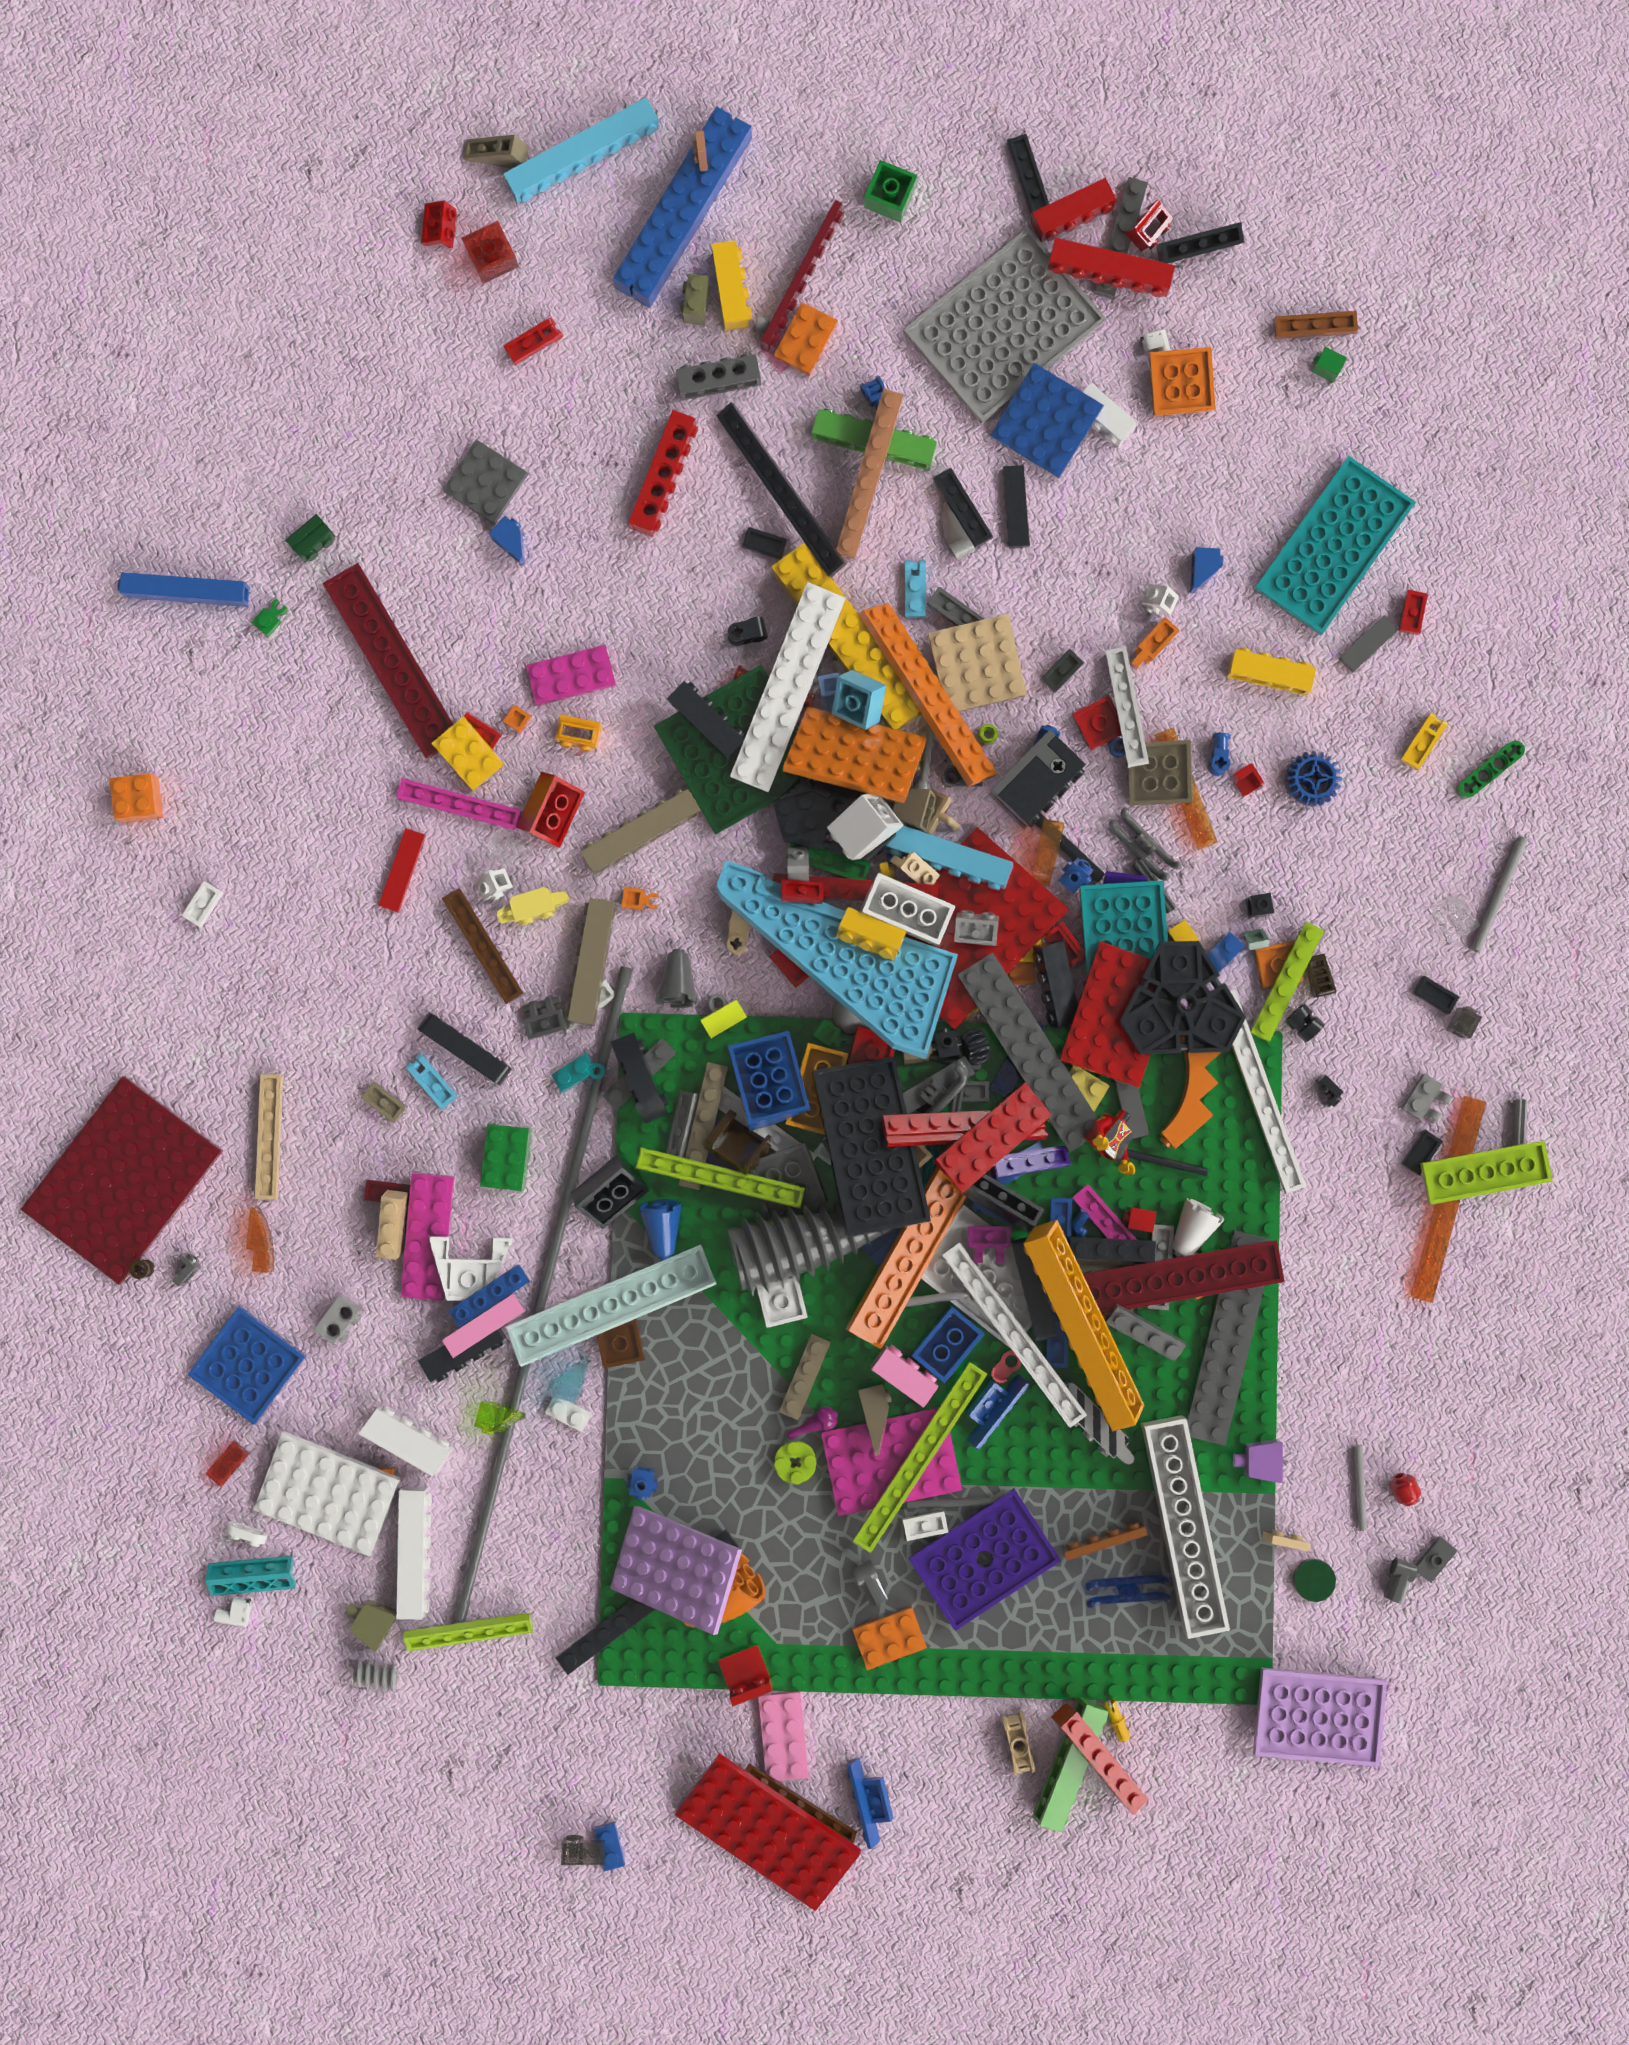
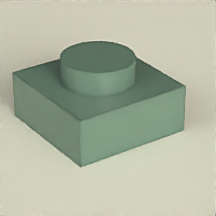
(1256, 939)

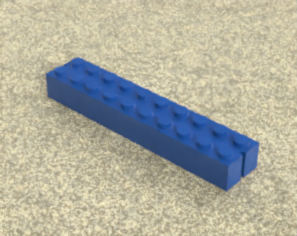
(682, 209)

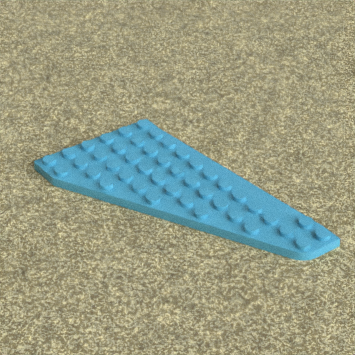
(891, 997)

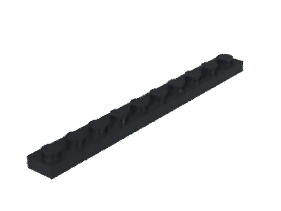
(781, 490)
(612, 1627)

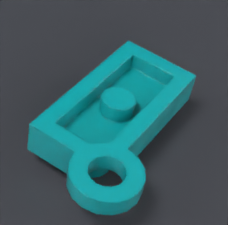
(576, 1072)

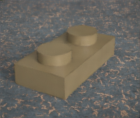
(384, 1102)

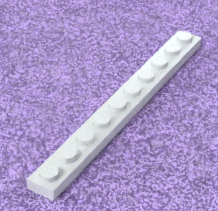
(1266, 1109)
(1014, 1335)

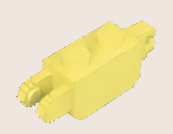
(532, 905)

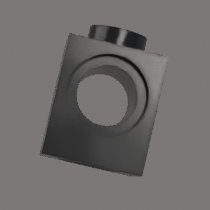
(1259, 905)

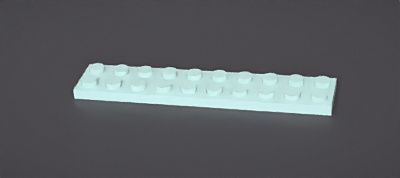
(610, 1305)

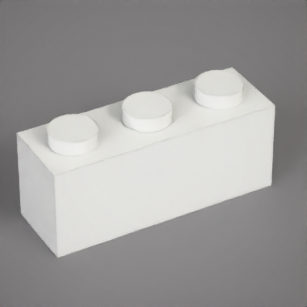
(1112, 420)

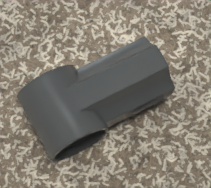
(1401, 1576)
(868, 1578)

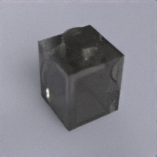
(1464, 1022)

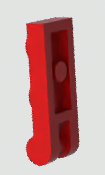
(532, 341)

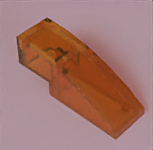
(1047, 851)
(260, 1240)

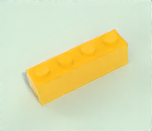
(730, 285)
(1271, 672)

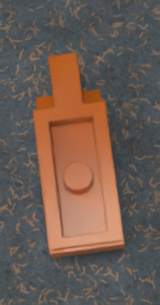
(1154, 642)

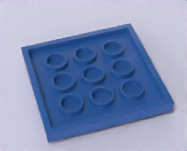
(1047, 420)
(247, 1365)

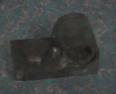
(582, 1852)

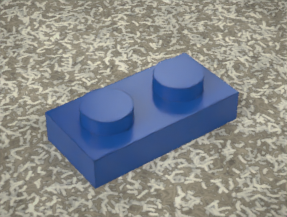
(613, 1850)

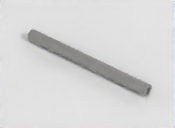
(1499, 894)

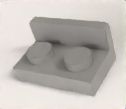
(976, 928)

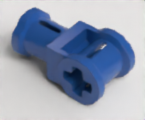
(873, 390)
(1220, 753)

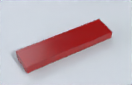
(402, 870)

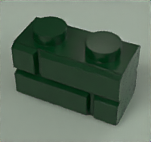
(311, 538)

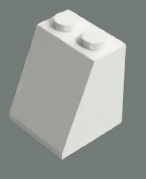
(864, 826)

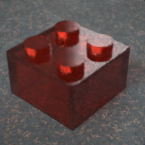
(490, 252)

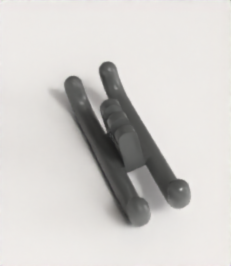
(1143, 845)
(940, 1096)

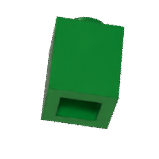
(1328, 364)

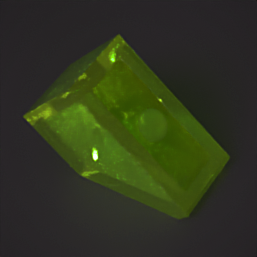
(496, 1417)

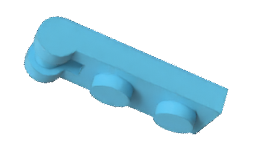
(915, 590)
(432, 1082)

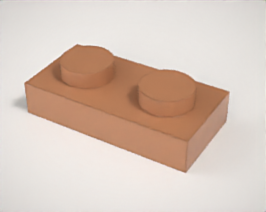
(700, 150)

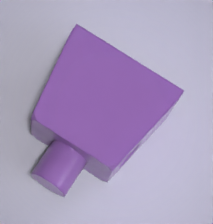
(1262, 1460)

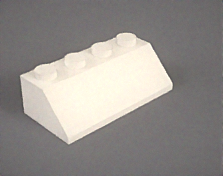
(908, 909)
(406, 1440)

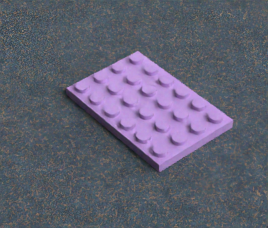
(676, 1569)
(1320, 1717)

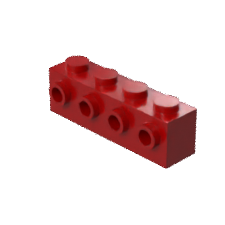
(1073, 210)

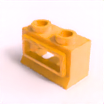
(584, 744)

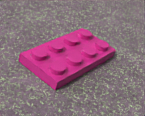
(571, 675)

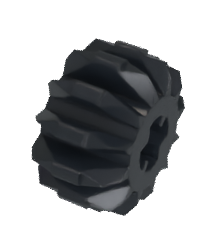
(975, 1046)

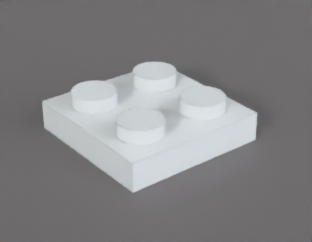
(782, 1304)

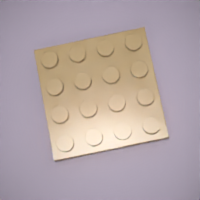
(978, 662)

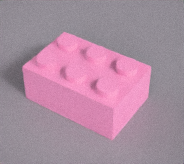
(905, 1375)

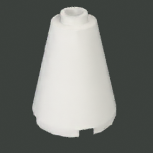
(1194, 1227)

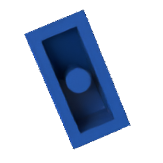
(510, 538)
(1204, 566)

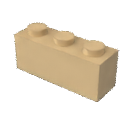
(391, 1224)

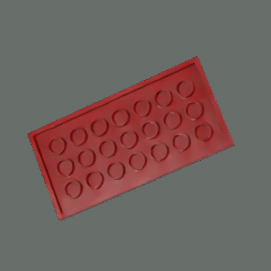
(767, 1832)

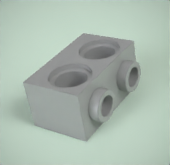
(335, 1316)

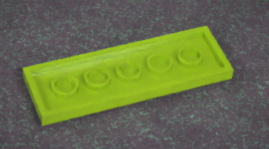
(1486, 1172)

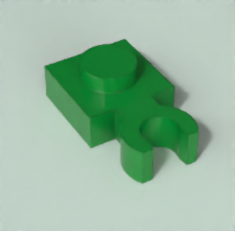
(267, 620)
(828, 1034)

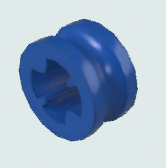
(1113, 744)

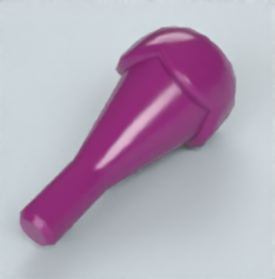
(823, 1419)

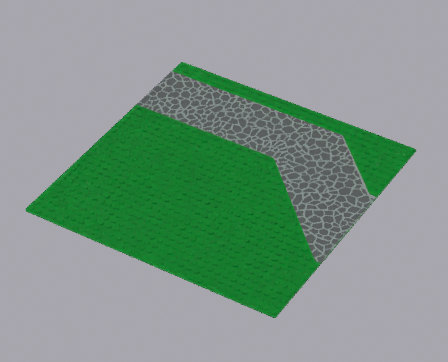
(712, 1425)

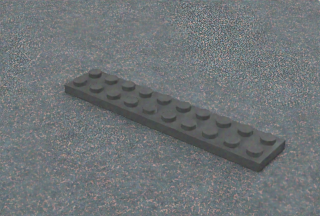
(1029, 1049)
(1224, 1357)

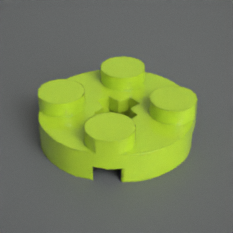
(793, 1450)

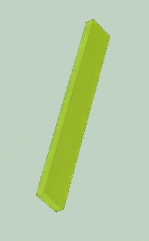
(720, 1177)

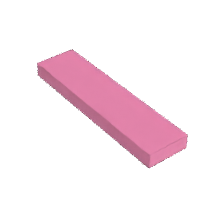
(483, 1325)

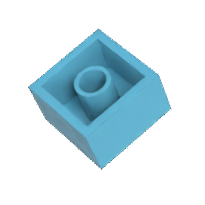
(858, 699)

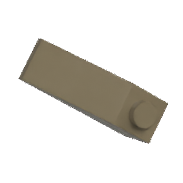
(498, 151)
(876, 1409)

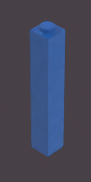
(183, 589)

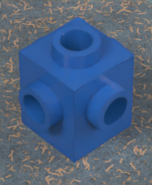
(1076, 874)
(644, 1475)

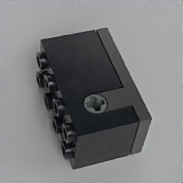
(1034, 783)

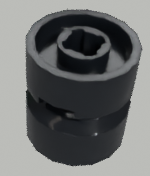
(1304, 1022)

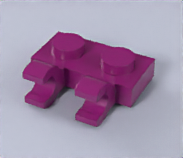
(989, 1237)

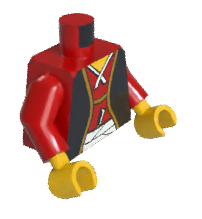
(1111, 1139)

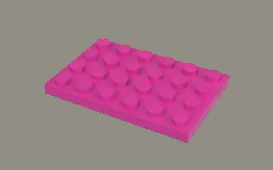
(862, 1477)

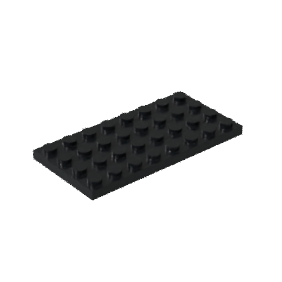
(874, 1183)

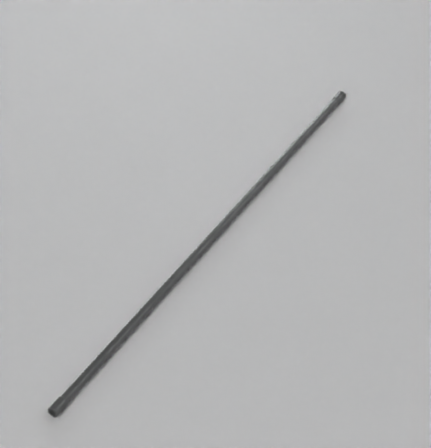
(622, 985)

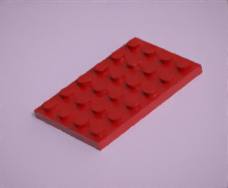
(1095, 1035)

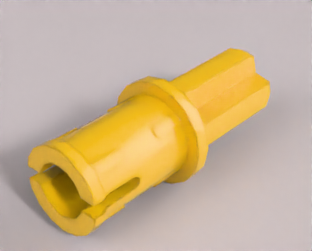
(1117, 1720)

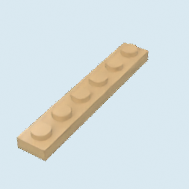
(269, 1136)

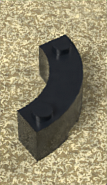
(639, 1078)

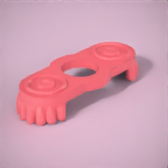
(1001, 1371)

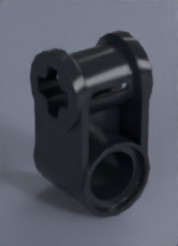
(750, 631)

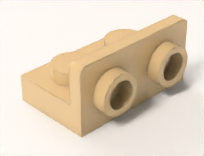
(915, 869)

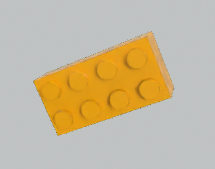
(815, 1058)

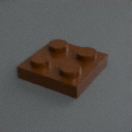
(621, 1345)

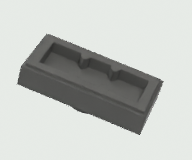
(1435, 1559)

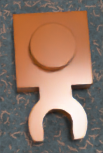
(635, 899)

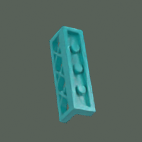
(249, 1573)

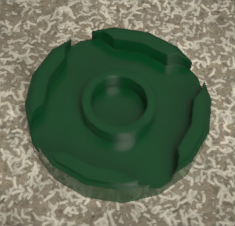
(1314, 1580)

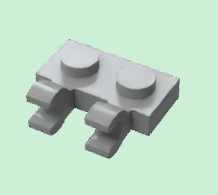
(1423, 1096)

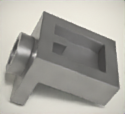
(186, 1272)

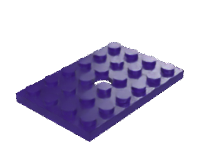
(965, 1587)

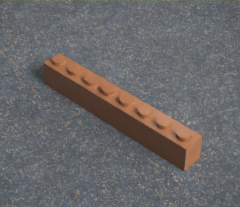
(869, 473)

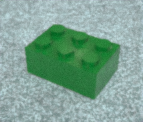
(506, 1157)

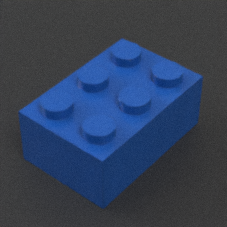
(947, 1343)

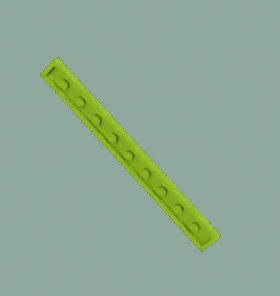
(919, 1457)

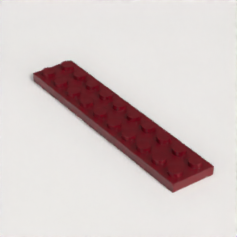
(389, 657)
(1187, 1276)

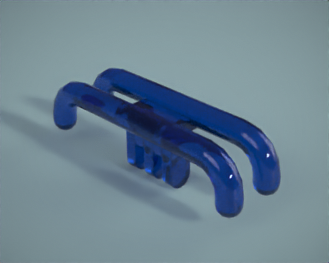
(1127, 1590)

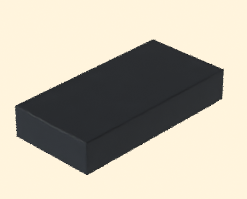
(764, 543)
(1435, 995)
(1421, 1151)

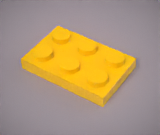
(468, 753)

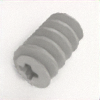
(375, 1675)

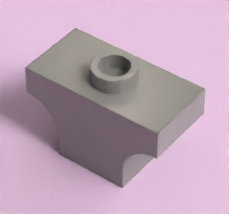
(798, 863)

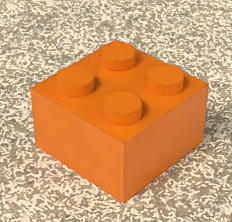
(136, 798)

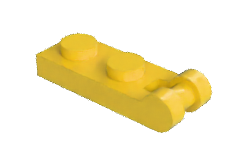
(1423, 742)

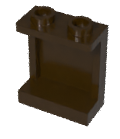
(736, 1144)

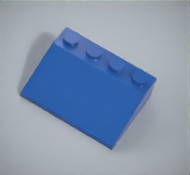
(768, 1080)

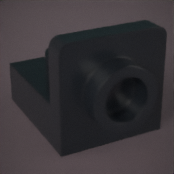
(1327, 1086)

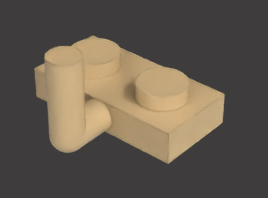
(941, 805)

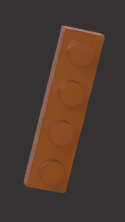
(1315, 325)
(1111, 1538)

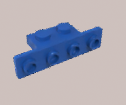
(489, 1296)
(992, 1407)
(871, 1802)

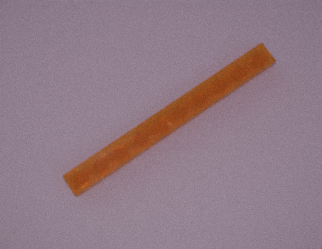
(1445, 1213)

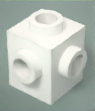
(1159, 599)
(494, 884)

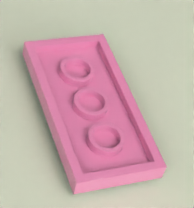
(783, 1735)

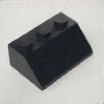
(609, 1191)

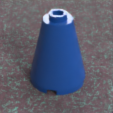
(661, 1225)

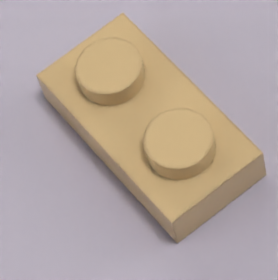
(1294, 1541)

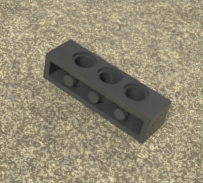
(728, 382)

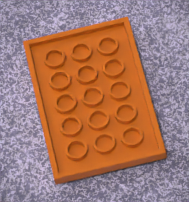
(848, 756)

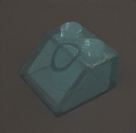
(569, 1382)

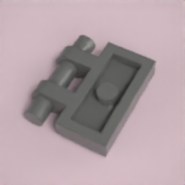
(544, 1024)

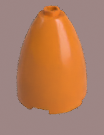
(745, 1591)

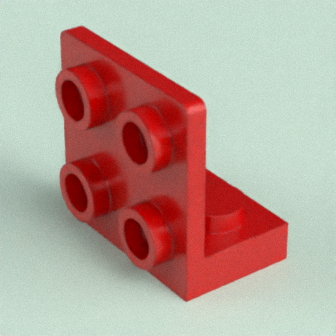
(746, 1675)

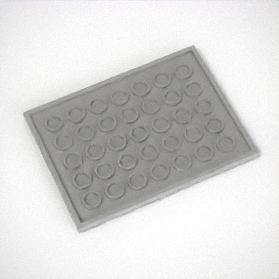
(1003, 322)

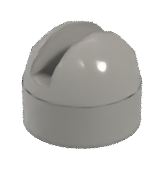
(761, 325)

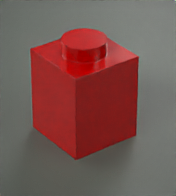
(1139, 1219)

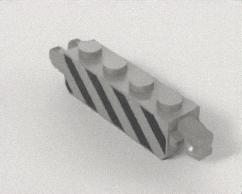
(1095, 1427)

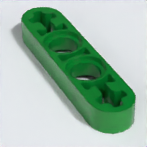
(1490, 769)

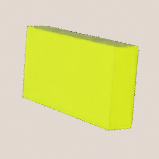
(723, 1018)

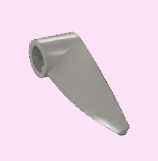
(955, 534)

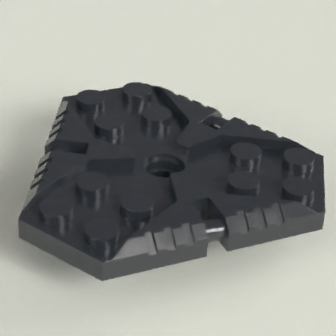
(808, 811)
(1157, 1019)

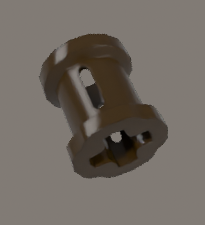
(135, 1268)

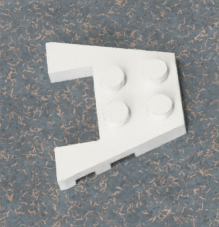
(466, 1276)

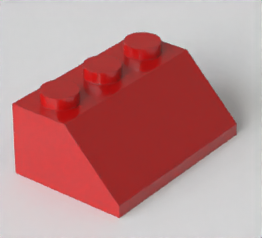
(550, 809)

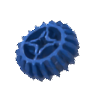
(1330, 777)

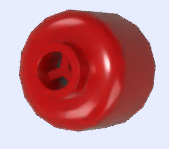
(1405, 1489)

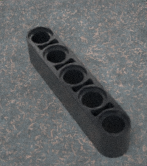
(464, 1048)
(1035, 1297)

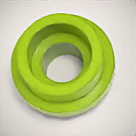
(992, 729)

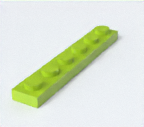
(1287, 981)
(468, 1632)

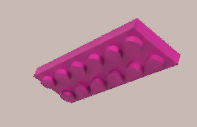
(427, 1216)

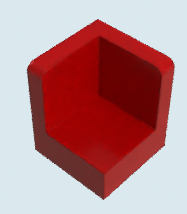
(1247, 779)

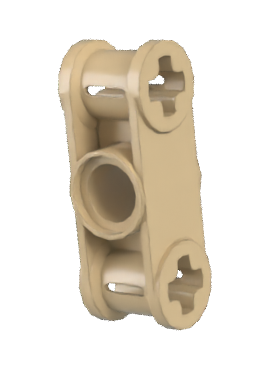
(737, 930)
(1020, 1756)

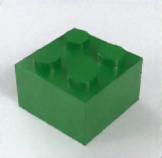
(890, 191)

